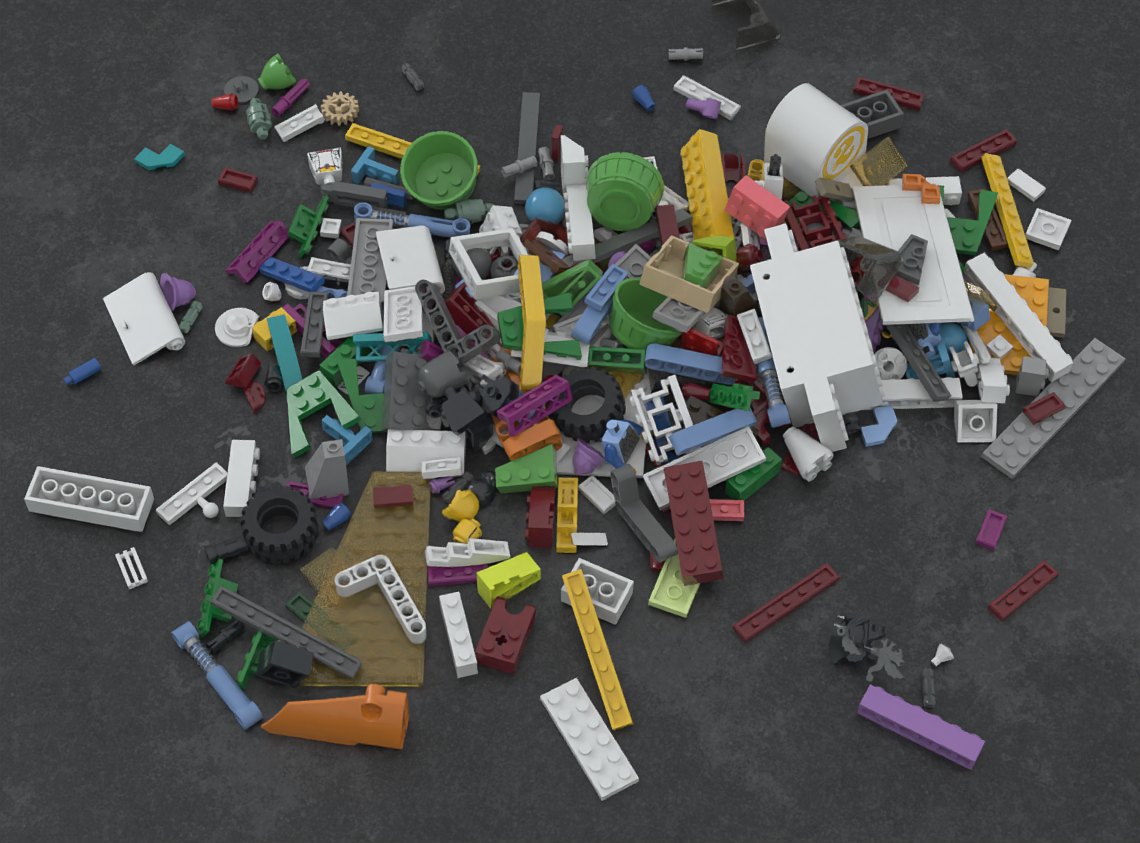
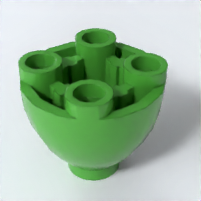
(276, 75)

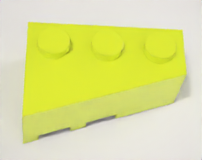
(507, 578)

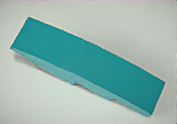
(284, 350)

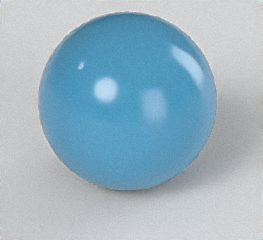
(545, 204)
(951, 335)

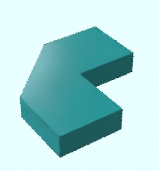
(151, 160)

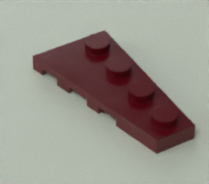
(736, 357)

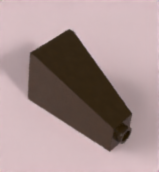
(736, 299)

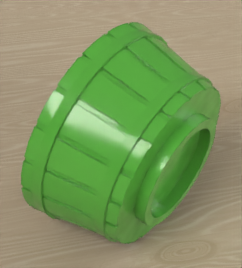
(439, 169)
(623, 190)
(632, 316)

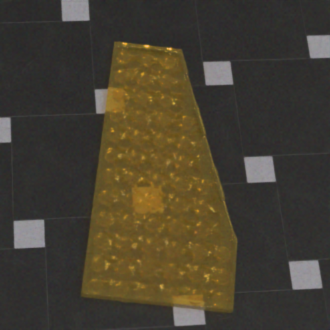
(365, 621)

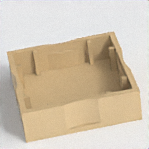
(665, 276)

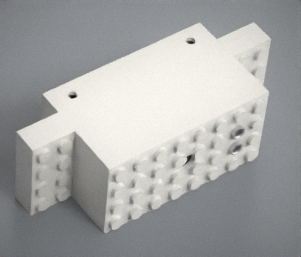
(816, 334)

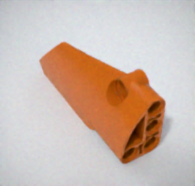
(531, 439)
(347, 720)

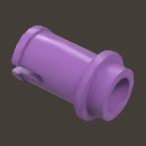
(440, 484)

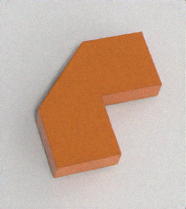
(915, 182)

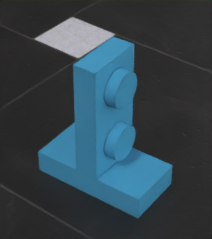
(367, 166)
(940, 362)
(352, 443)

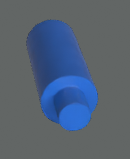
(82, 372)

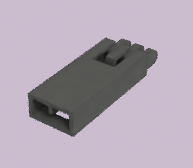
(351, 194)

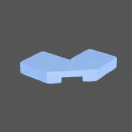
(878, 433)

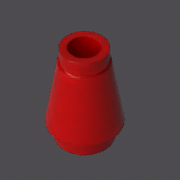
(226, 102)

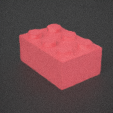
(756, 206)

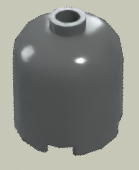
(440, 374)

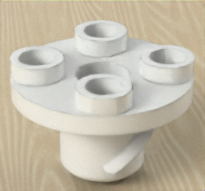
(891, 363)

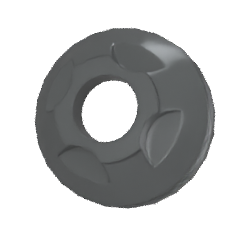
(498, 270)

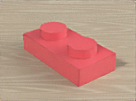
(727, 510)

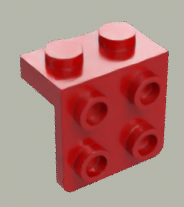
(701, 343)

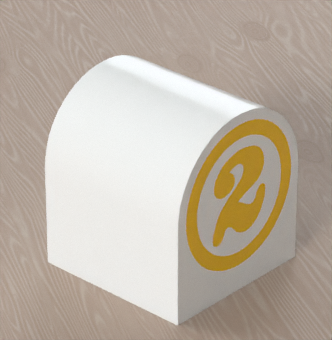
(814, 138)

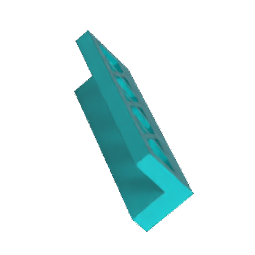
(378, 341)

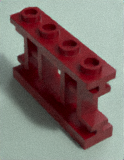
(811, 214)

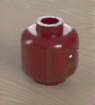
(747, 256)

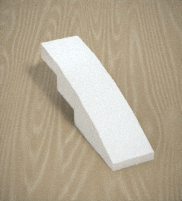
(473, 553)

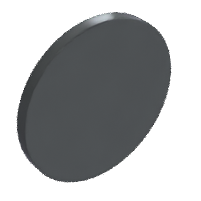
(243, 87)

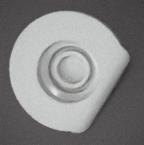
(235, 327)

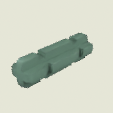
(190, 316)

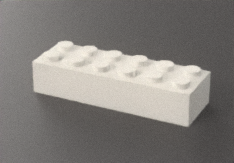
(89, 499)

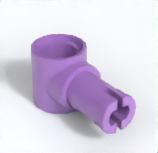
(708, 107)

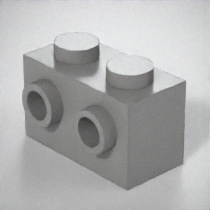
(1031, 376)

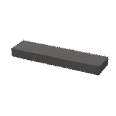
(314, 325)

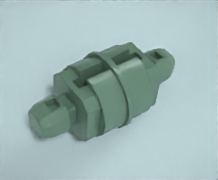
(259, 118)
(471, 210)

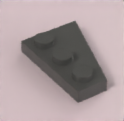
(913, 259)

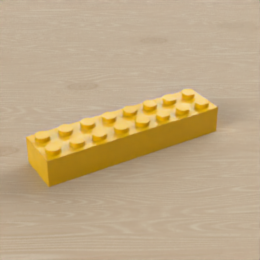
(706, 186)

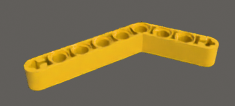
(533, 321)

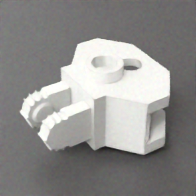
(966, 364)

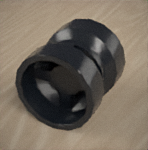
(851, 423)

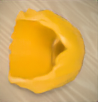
(463, 506)

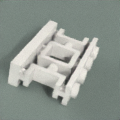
(679, 415)

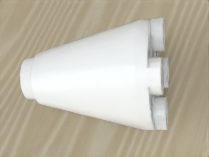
(807, 453)

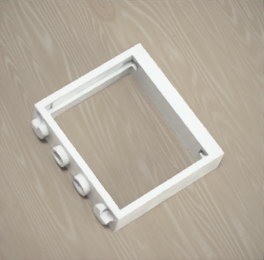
(490, 287)

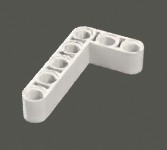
(391, 592)

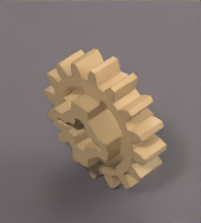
(340, 108)

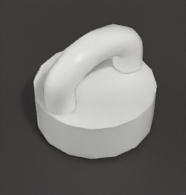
(271, 292)

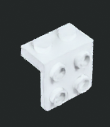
(497, 219)

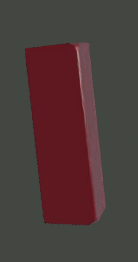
(243, 371)

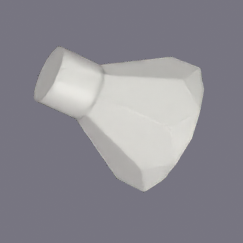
(943, 654)

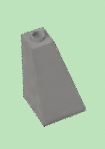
(327, 471)

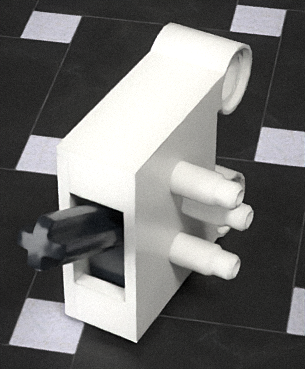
(773, 176)

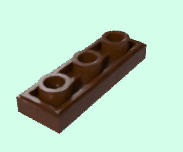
(546, 256)

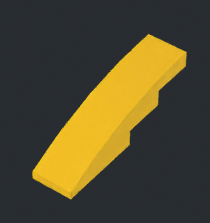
(567, 514)

